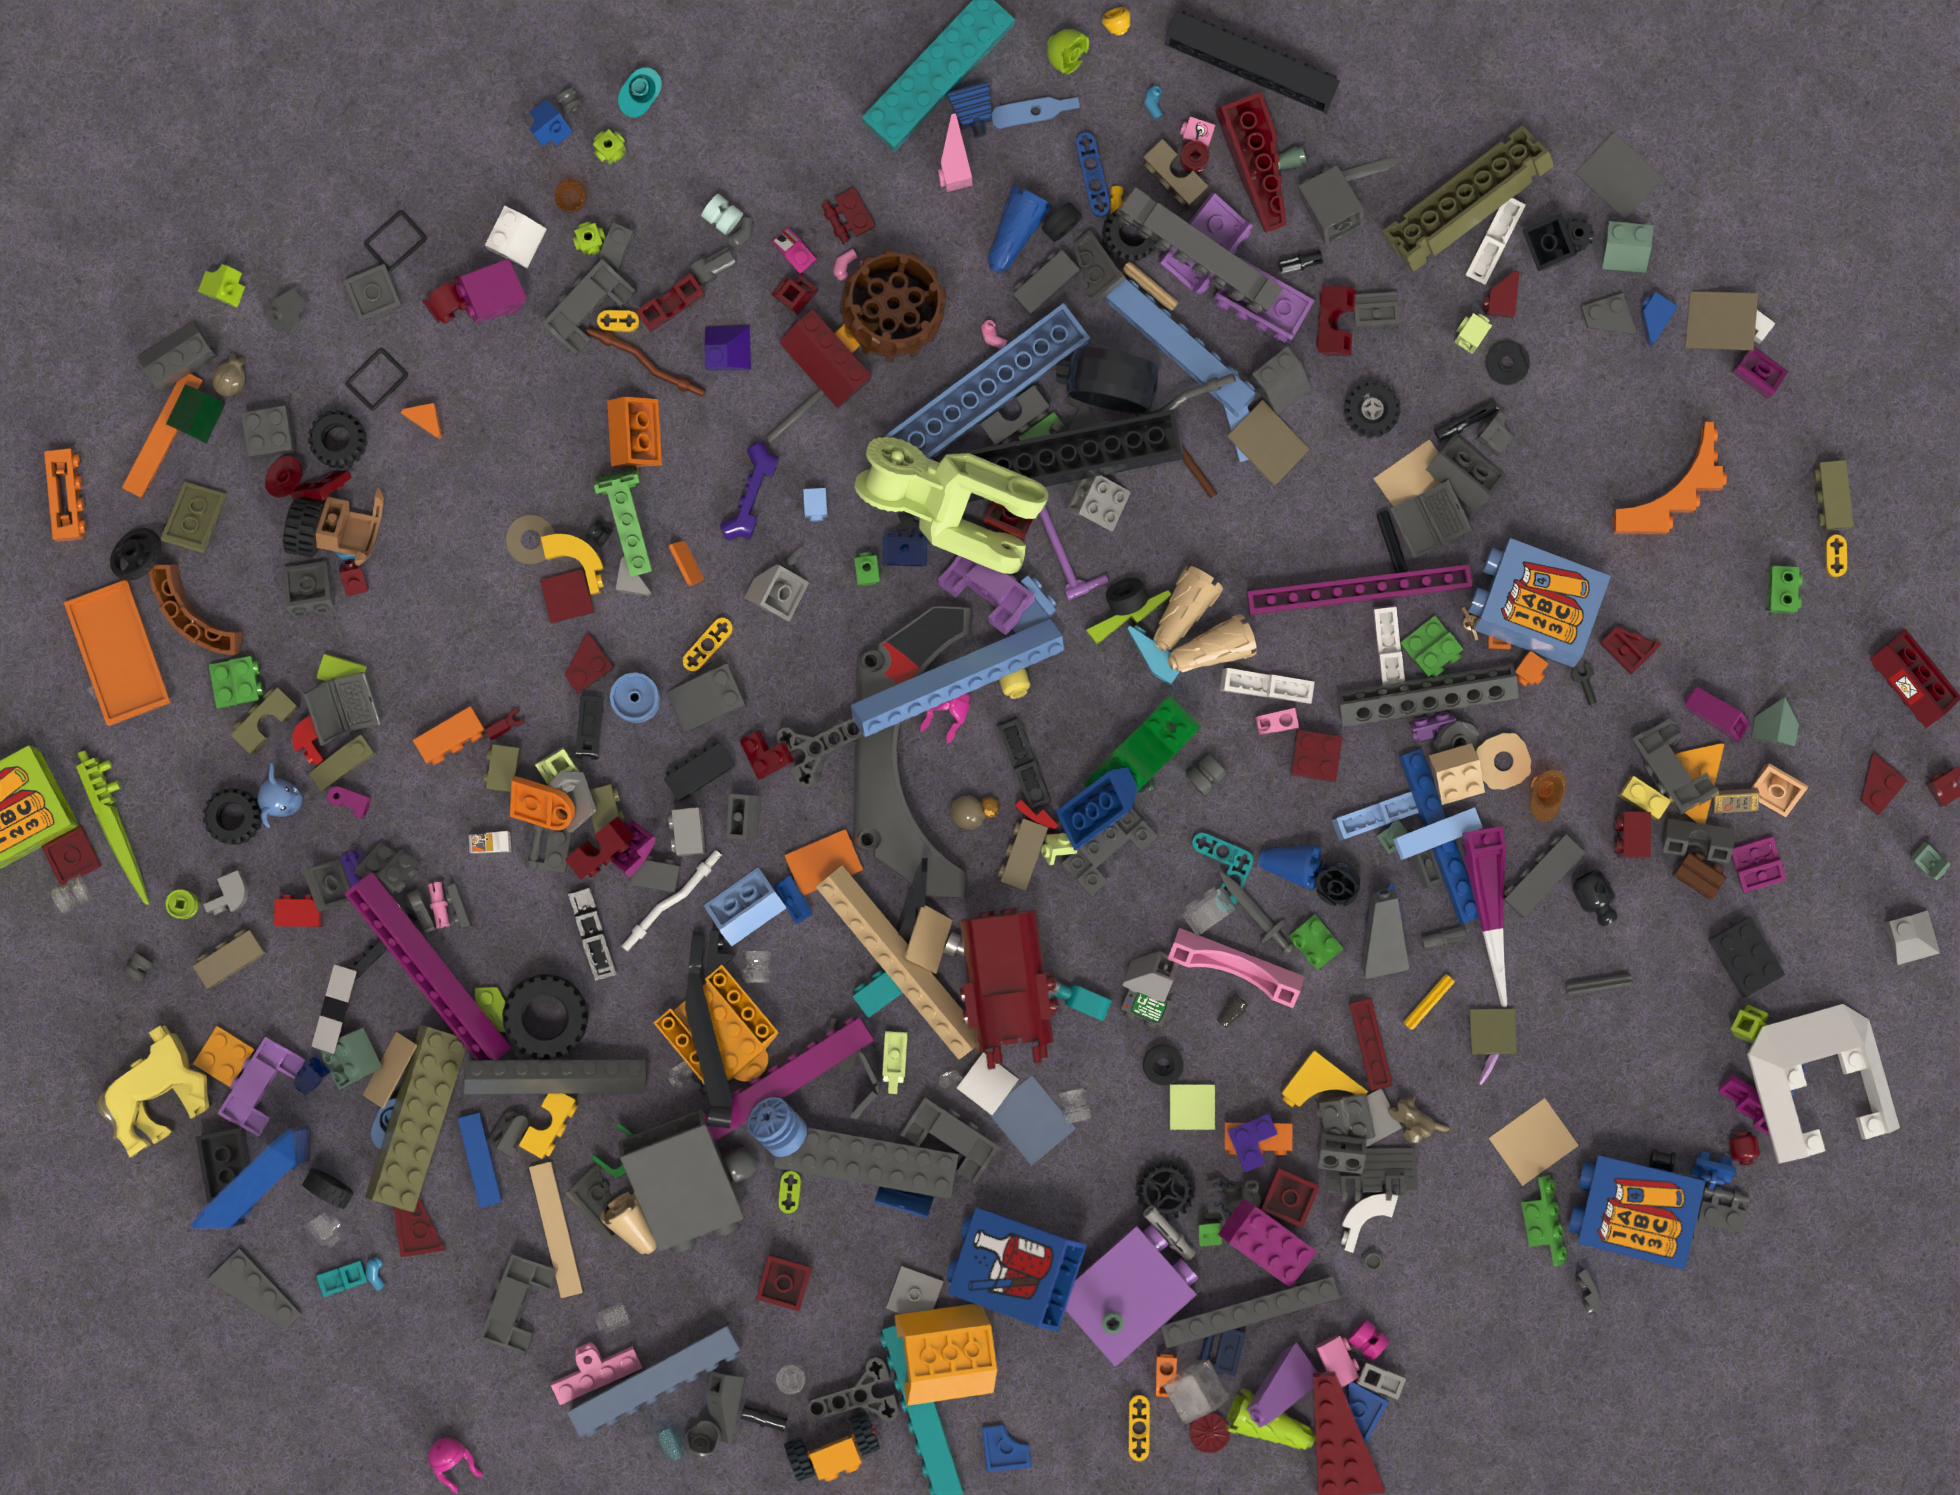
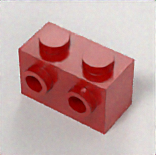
(297, 912)

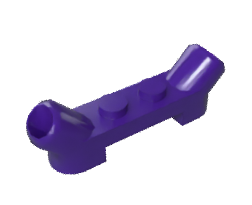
(764, 465)

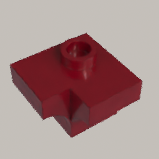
(795, 293)
(1945, 786)

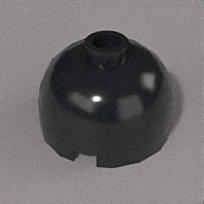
(1338, 883)

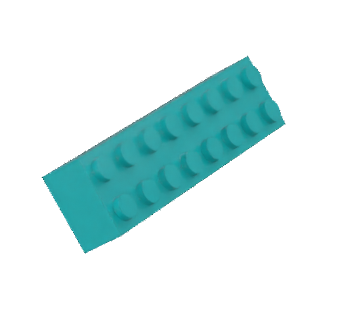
(937, 72)

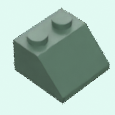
(1627, 247)

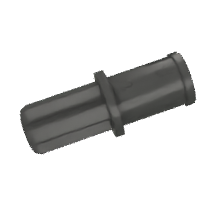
(1444, 937)

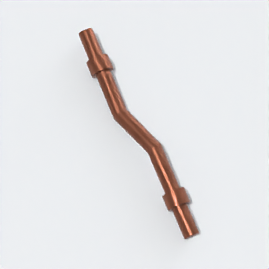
(609, 340)

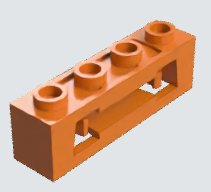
(75, 503)

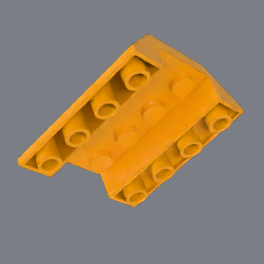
(737, 1023)
(947, 1353)

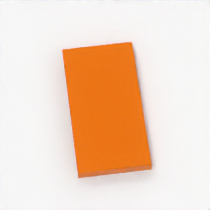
(117, 652)

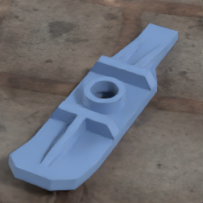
(1020, 112)

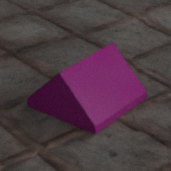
(1760, 372)

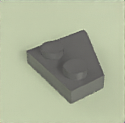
(1609, 315)

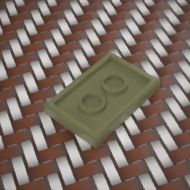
(193, 517)

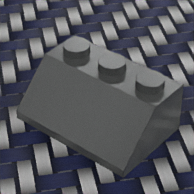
(176, 356)
(1468, 472)

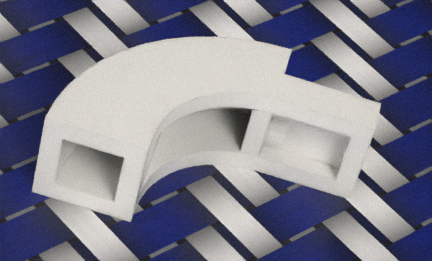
(1361, 1212)

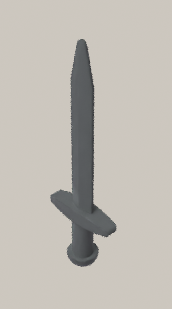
(1369, 169)
(1270, 929)

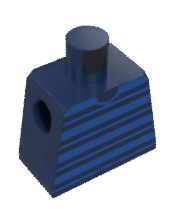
(972, 107)

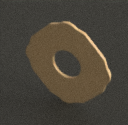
(1521, 761)

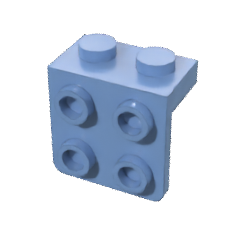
(1039, 610)

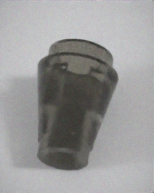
(1232, 1010)

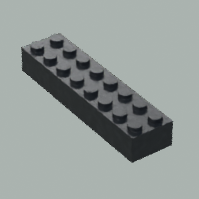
(1251, 61)

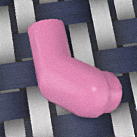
(841, 264)
(990, 335)

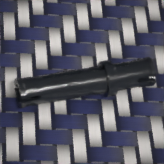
(1489, 408)

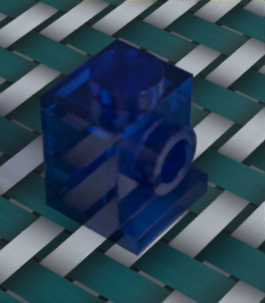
(311, 1075)

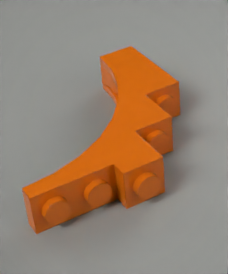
(1701, 476)

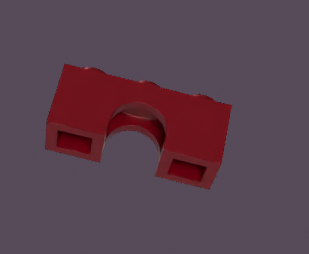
(1334, 302)
(671, 304)
(587, 858)

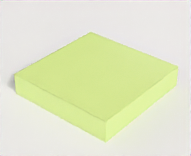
(1192, 1107)

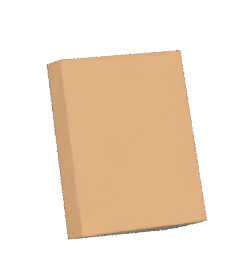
(1778, 789)

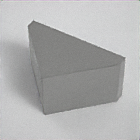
(630, 584)

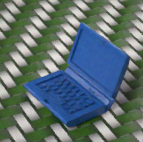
(907, 1201)

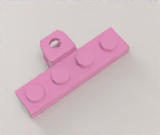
(594, 1371)

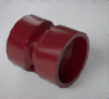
(1194, 157)

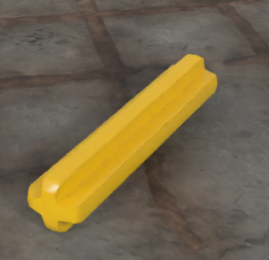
(1429, 1001)

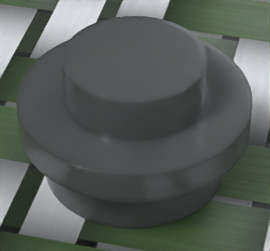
(1372, 1261)

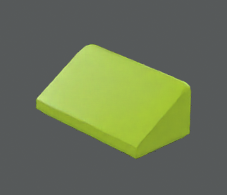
(336, 667)

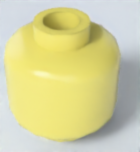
(1015, 684)

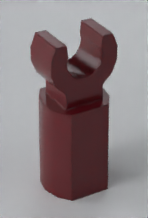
(503, 725)

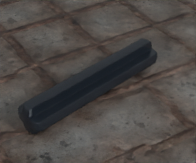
(1391, 542)

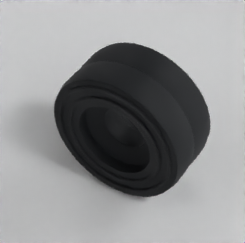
(1061, 222)
(1126, 596)
(1150, 1065)

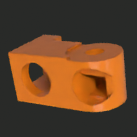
(1165, 1370)

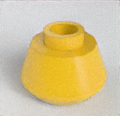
(1117, 20)

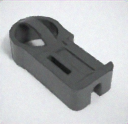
(421, 910)

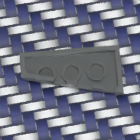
(251, 1286)

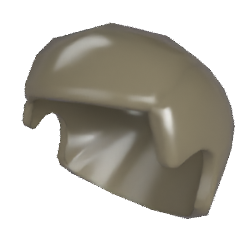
(967, 812)

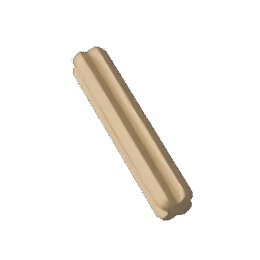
(1150, 286)

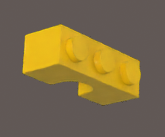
(541, 1141)

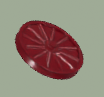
(1209, 1433)

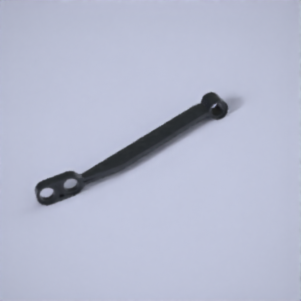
(705, 1041)

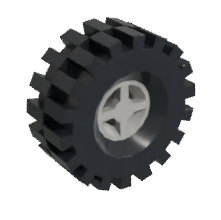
(1379, 402)

